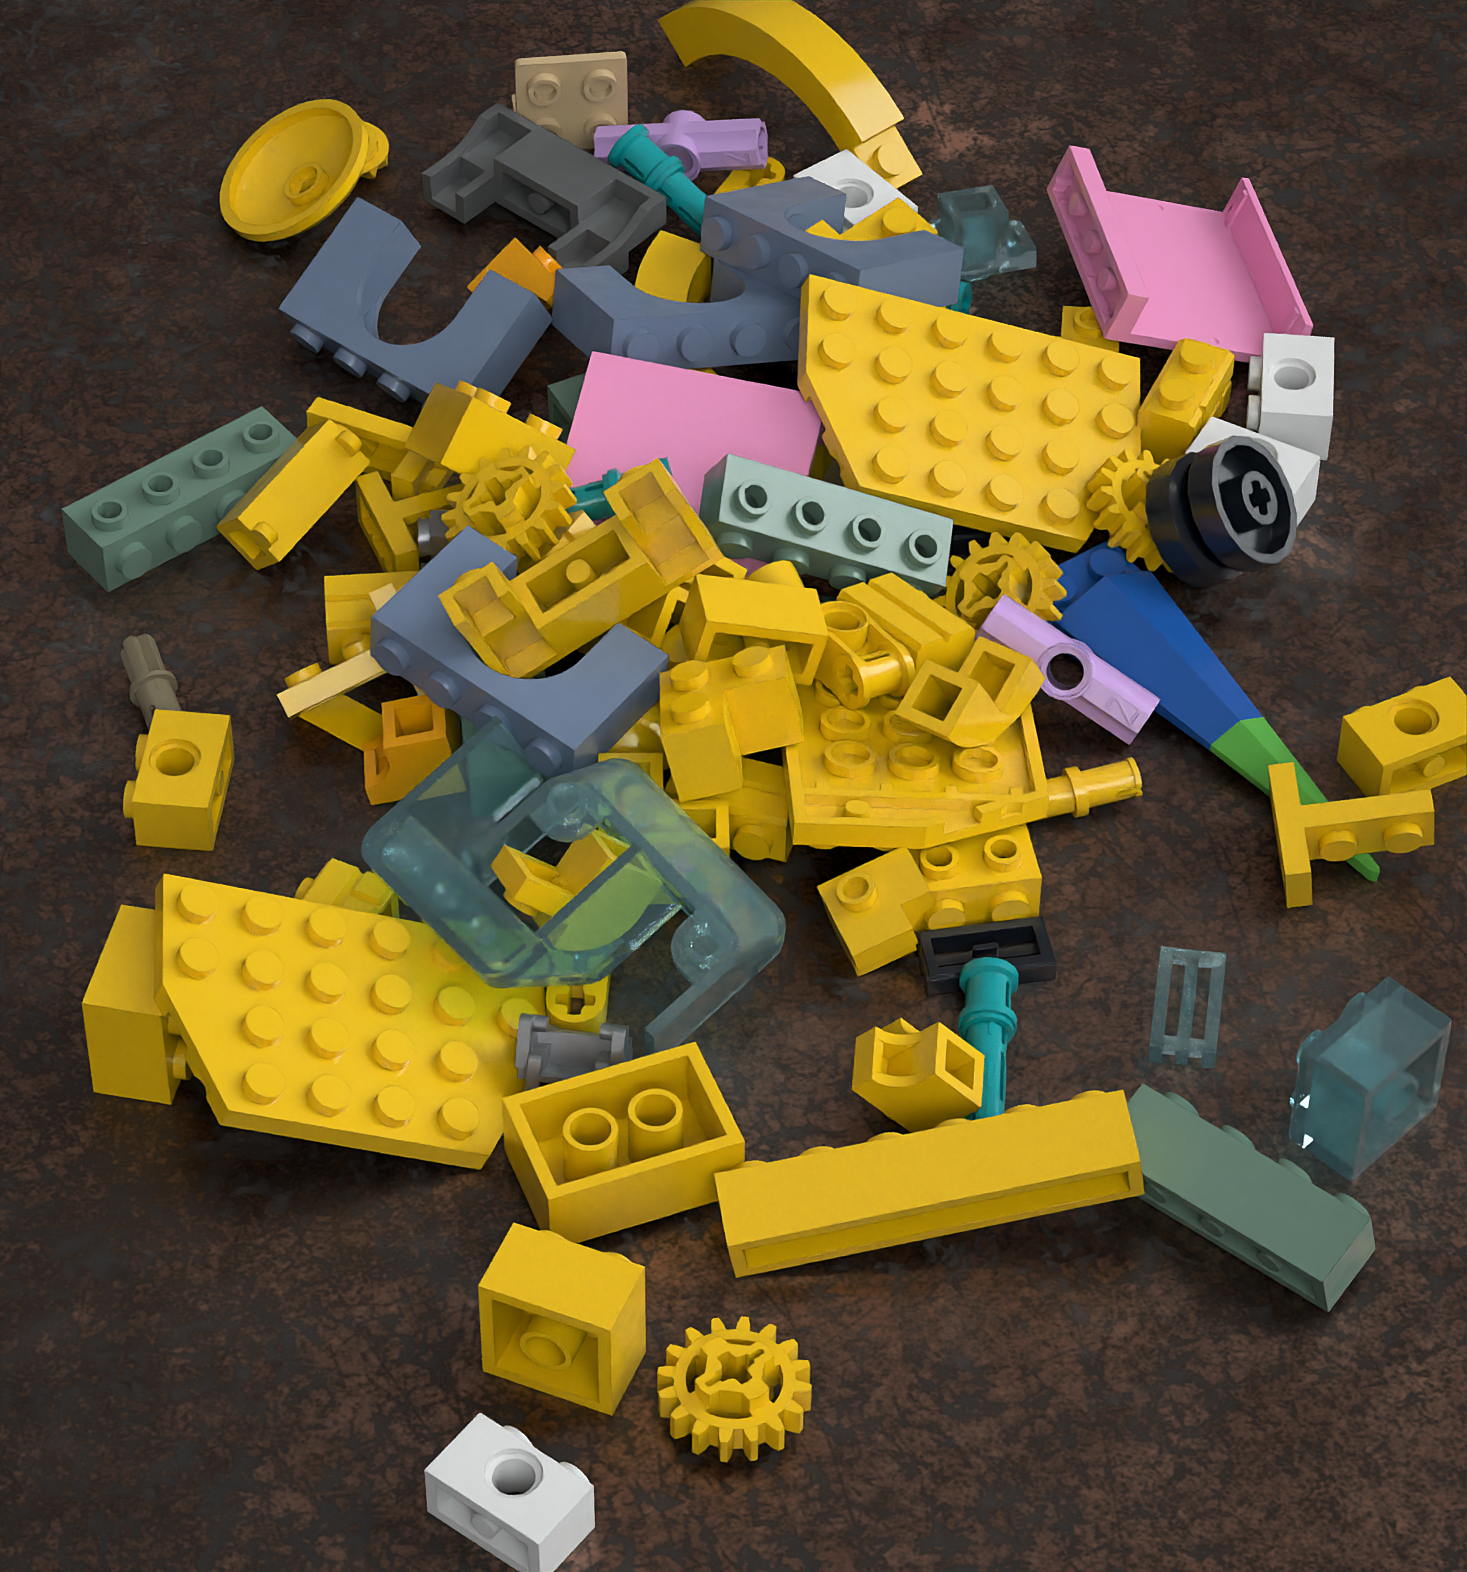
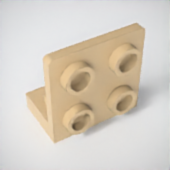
(573, 93)

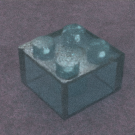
(1368, 1077)

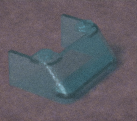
(426, 861)
(730, 921)

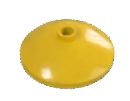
(294, 171)

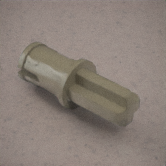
(150, 682)

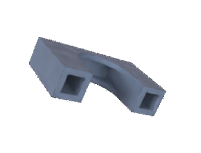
(766, 238)
(341, 300)
(739, 326)
(555, 718)

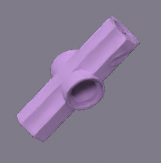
(698, 142)
(1102, 693)

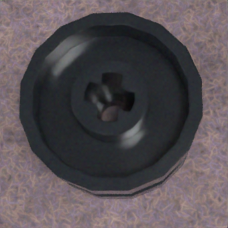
(1221, 512)

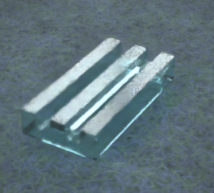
(1183, 1045)

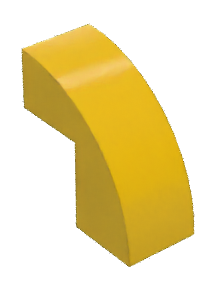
(975, 701)

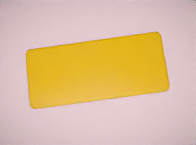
(346, 720)

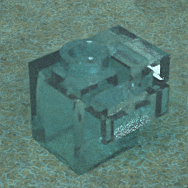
(982, 226)

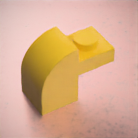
(545, 889)

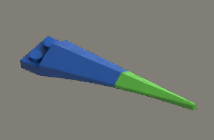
(1147, 637)

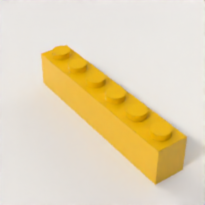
(929, 1182)

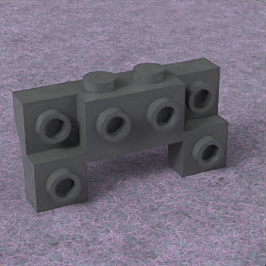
(549, 183)

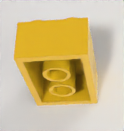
(621, 1143)

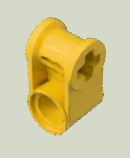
(861, 657)

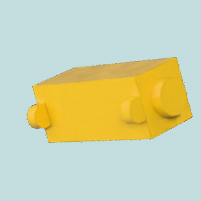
(294, 493)

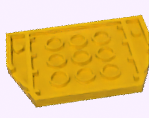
(964, 411)
(894, 786)
(336, 1023)

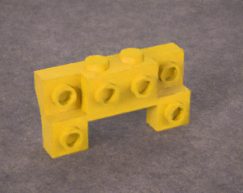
(589, 583)

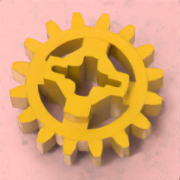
(513, 502)
(1121, 502)
(1012, 568)
(734, 1389)

